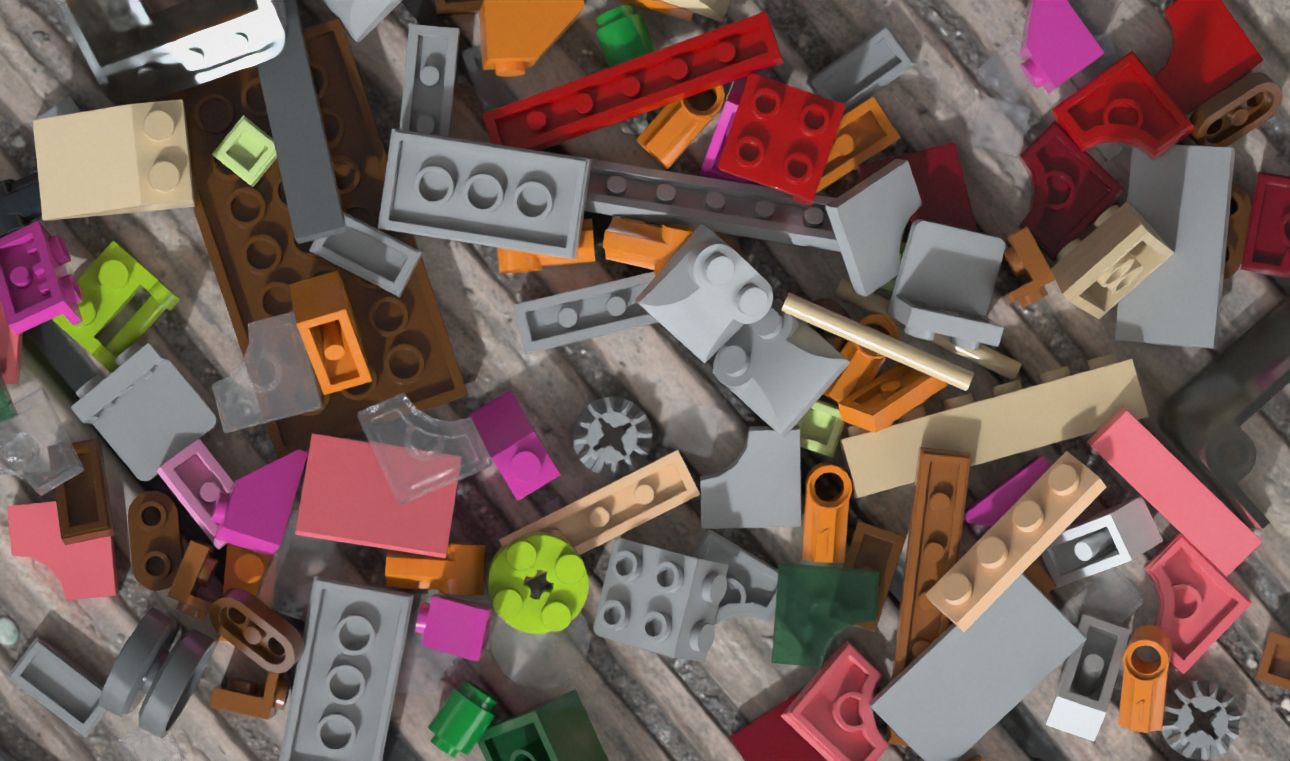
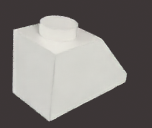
(1101, 542)
(1089, 679)

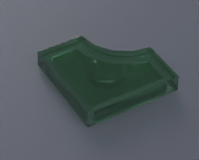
(816, 606)

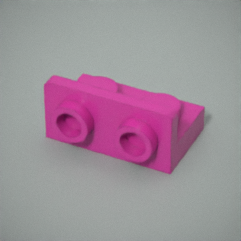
(36, 279)

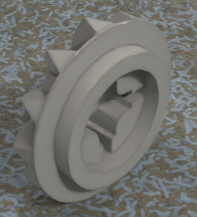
(607, 460)
(1177, 718)

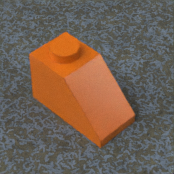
(522, 31)
(330, 332)

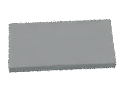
(484, 193)
(1188, 205)
(346, 672)
(977, 675)

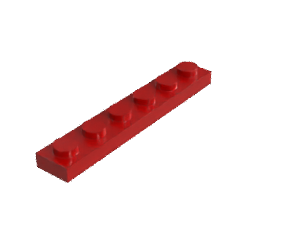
(637, 86)

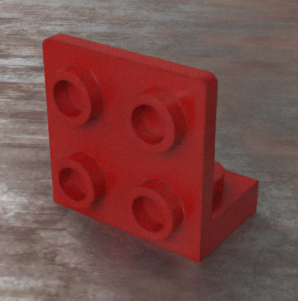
(781, 137)

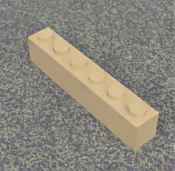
(997, 426)

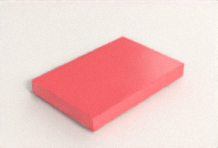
(353, 503)

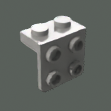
(948, 284)
(145, 409)
(660, 600)

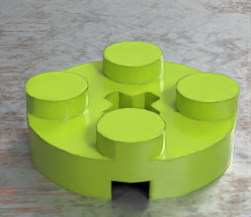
(553, 607)

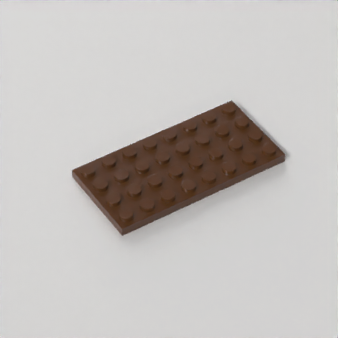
(258, 256)

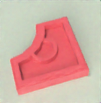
(82, 568)
(1193, 600)
(836, 709)

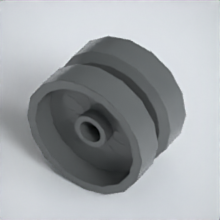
(150, 669)

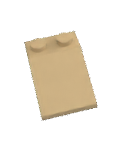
(114, 161)
(1109, 260)

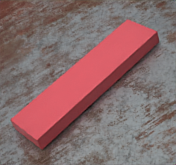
(1174, 491)

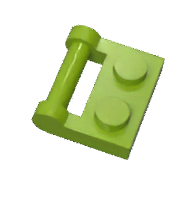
(106, 290)

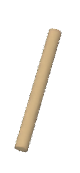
(877, 341)
(984, 356)

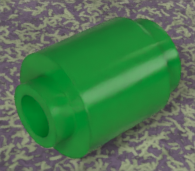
(623, 35)
(462, 719)

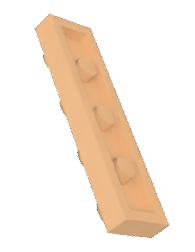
(618, 506)
(1015, 541)

